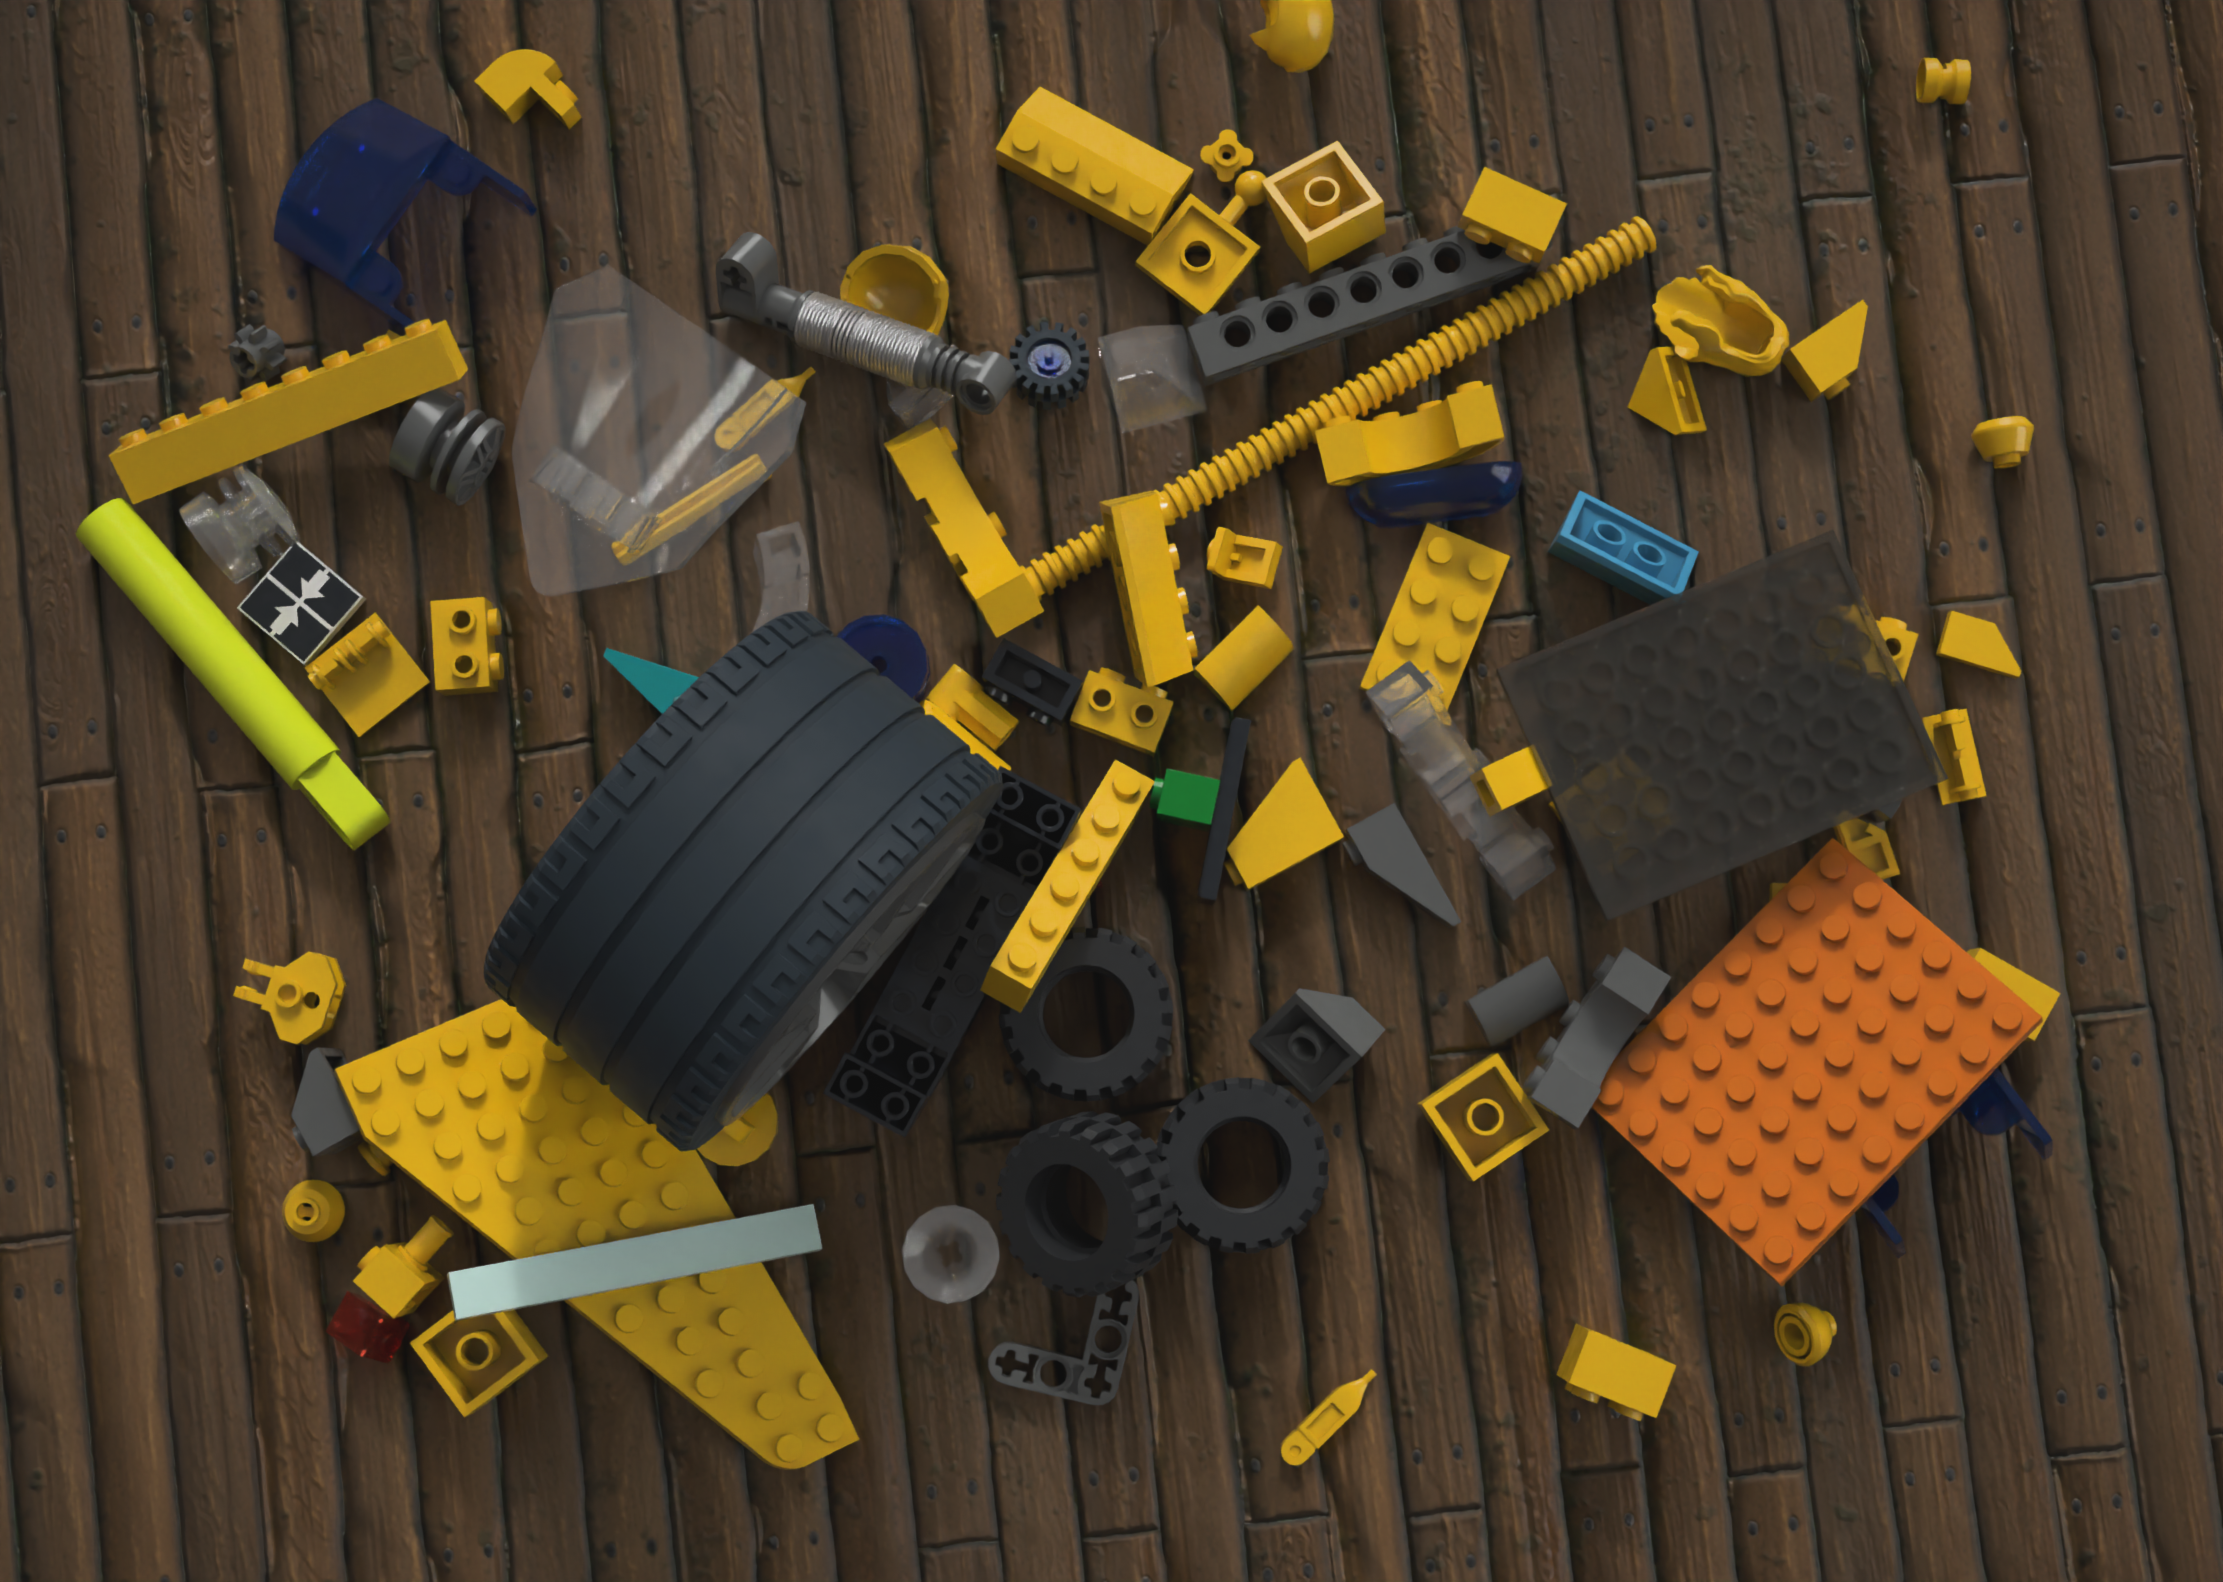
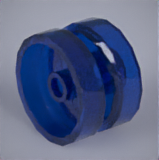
(898, 645)

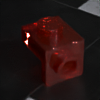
(367, 1328)

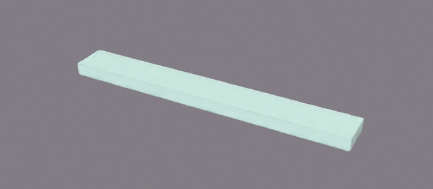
(633, 1262)

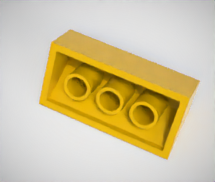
(1092, 165)
(1147, 587)

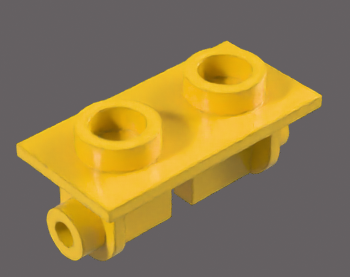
(1956, 749)

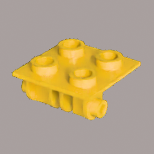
(367, 675)

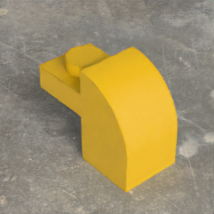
(523, 78)
(1509, 781)

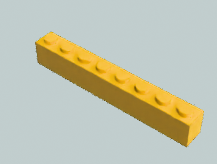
(288, 411)

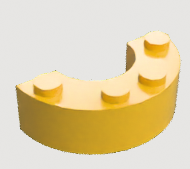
(1425, 440)

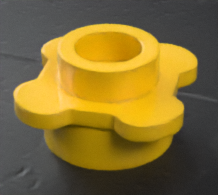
(1225, 168)

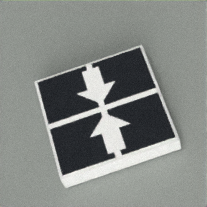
(301, 603)

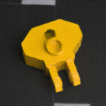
(293, 995)

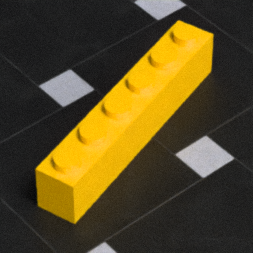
(1067, 886)

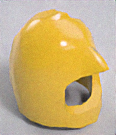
(1296, 32)

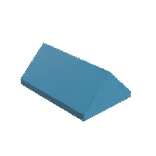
(1623, 550)

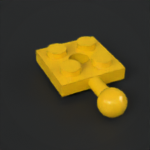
(1200, 226)

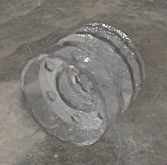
(240, 524)
(976, 1245)

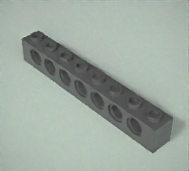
(1222, 361)

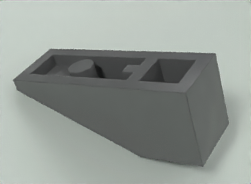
(1395, 859)

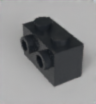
(1032, 683)

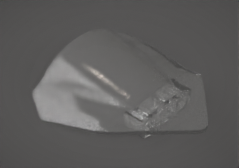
(636, 437)

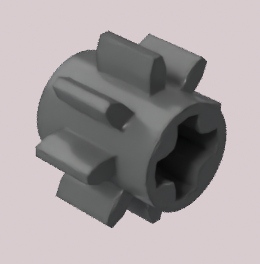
(257, 353)

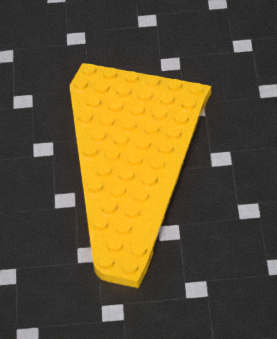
(559, 1164)

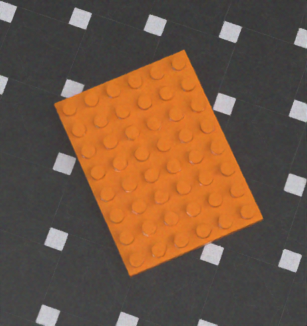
(1810, 1060)

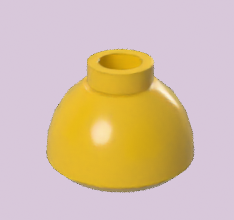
(1804, 1332)

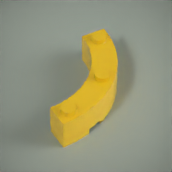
(964, 529)

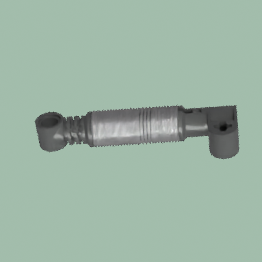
(849, 333)

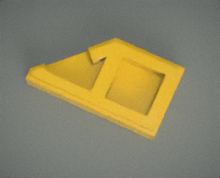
(1977, 645)
(1869, 846)

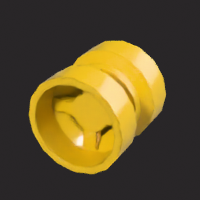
(1945, 81)

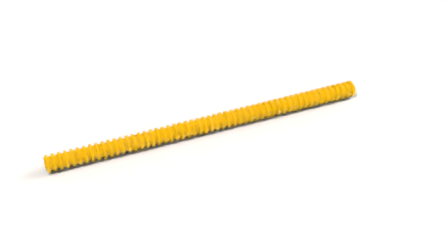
(1367, 391)

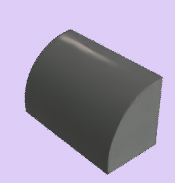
(1518, 1002)

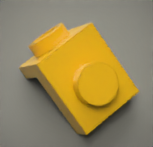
(1243, 558)

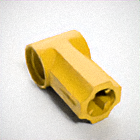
(966, 703)

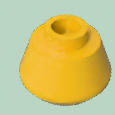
(2003, 440)
(325, 1214)

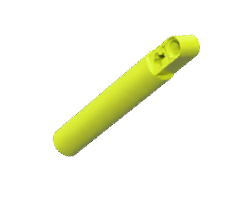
(230, 669)

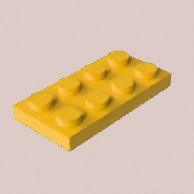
(1438, 609)

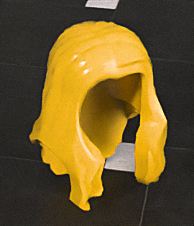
(1720, 323)

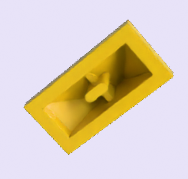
(1668, 393)

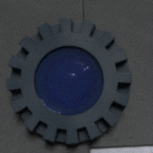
(1050, 365)

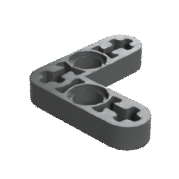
(1076, 1367)

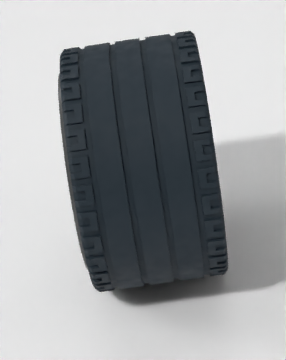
(740, 877)

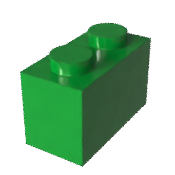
(1185, 799)

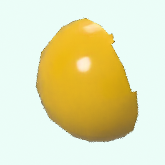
(898, 284)

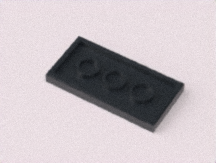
(1223, 811)

